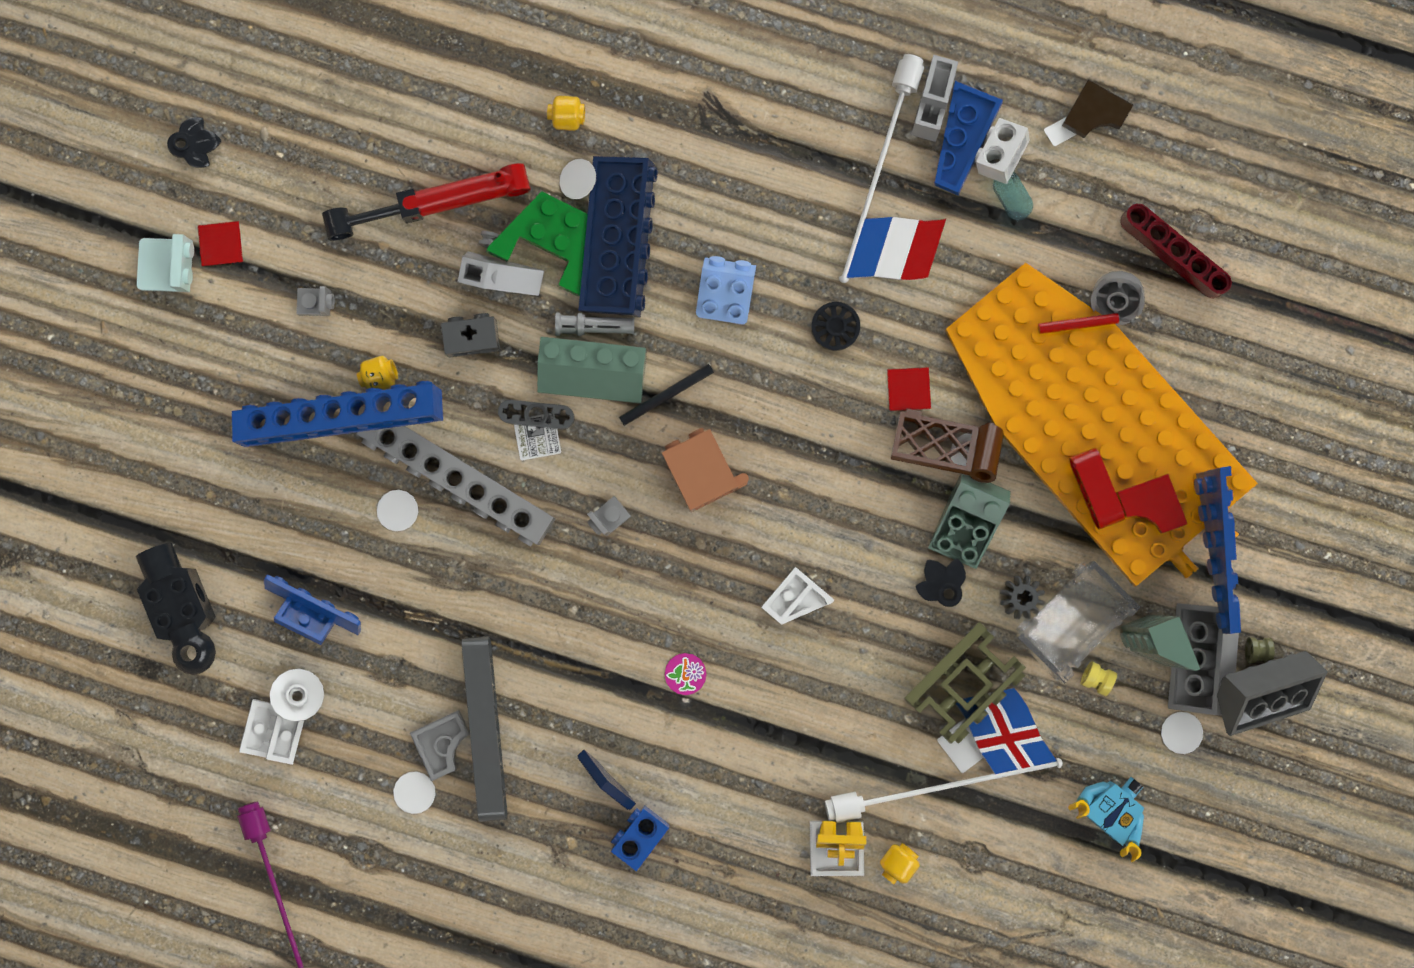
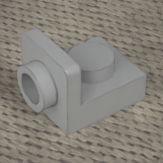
(314, 301)

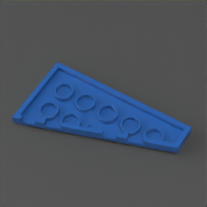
(1221, 543)

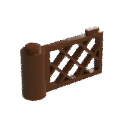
(983, 450)

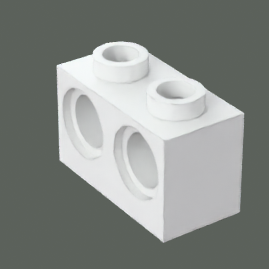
(1006, 151)

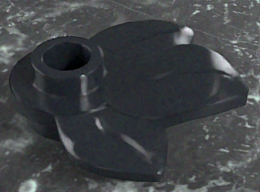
(197, 141)
(942, 578)

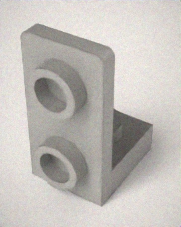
(608, 517)

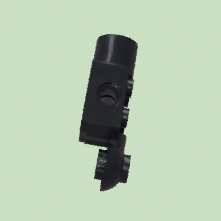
(177, 607)

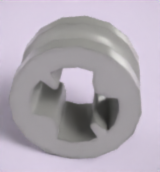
(488, 238)

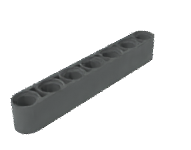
(484, 729)

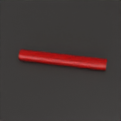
(1078, 323)

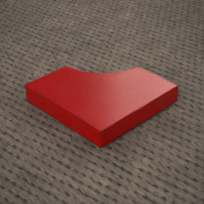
(1155, 502)

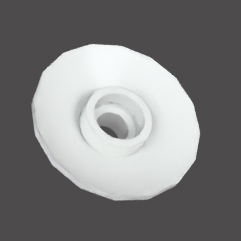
(290, 683)

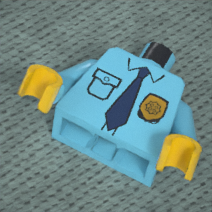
(1114, 812)

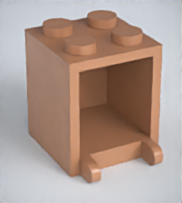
(701, 469)

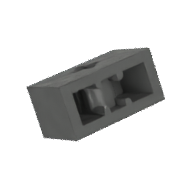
(485, 340)

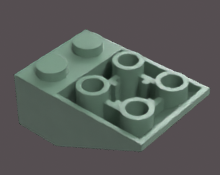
(970, 520)

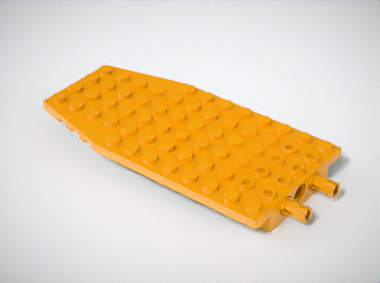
(1084, 393)

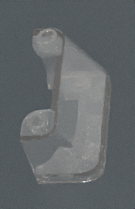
(1075, 620)

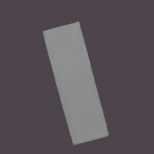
(934, 98)

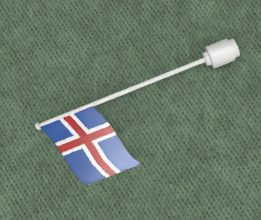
(1005, 740)

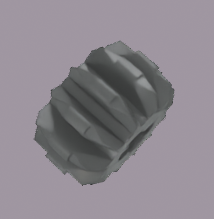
(1019, 588)

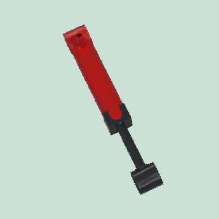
(413, 204)

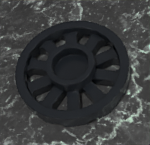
(835, 326)

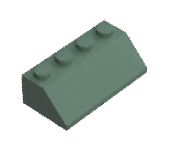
(591, 370)
(1160, 640)

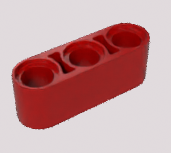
(1097, 488)

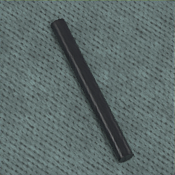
(666, 394)

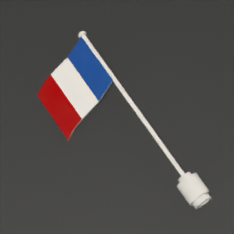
(894, 245)

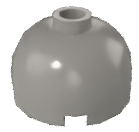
(1120, 294)

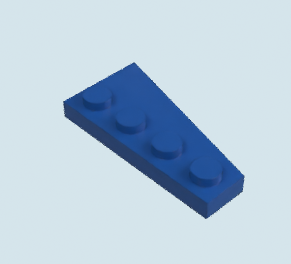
(966, 130)

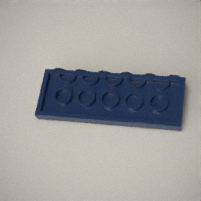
(618, 236)

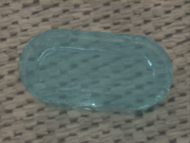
(1014, 197)

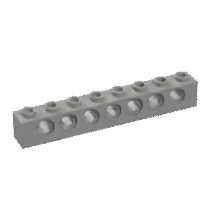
(539, 521)

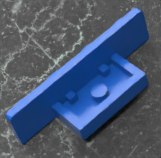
(307, 614)

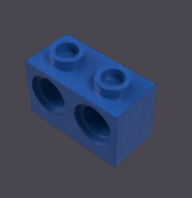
(645, 840)

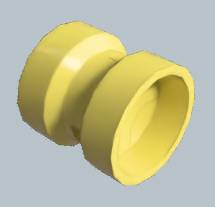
(1098, 678)

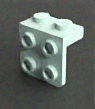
(165, 264)

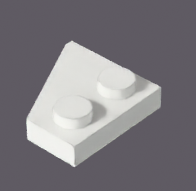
(795, 598)

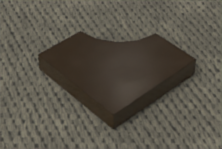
(1096, 109)

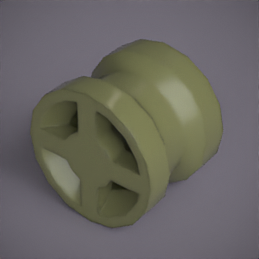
(1259, 650)

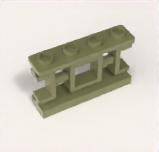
(951, 669)

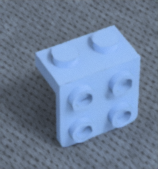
(725, 290)

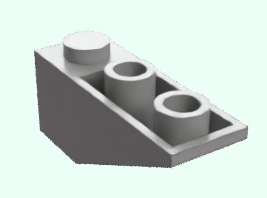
(499, 275)

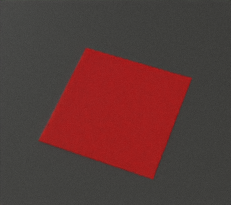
(220, 243)
(909, 389)

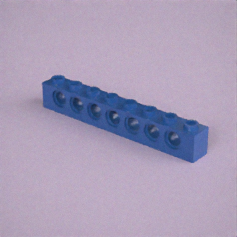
(247, 422)

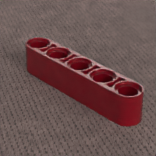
(1188, 252)

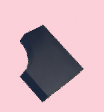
(605, 780)

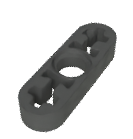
(555, 423)

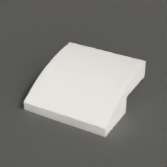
(270, 734)

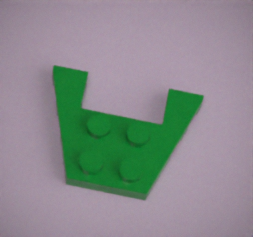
(553, 228)

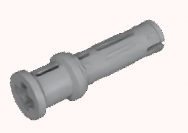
(580, 324)

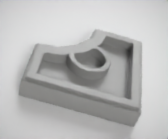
(439, 742)

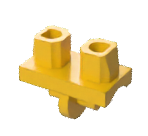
(852, 840)

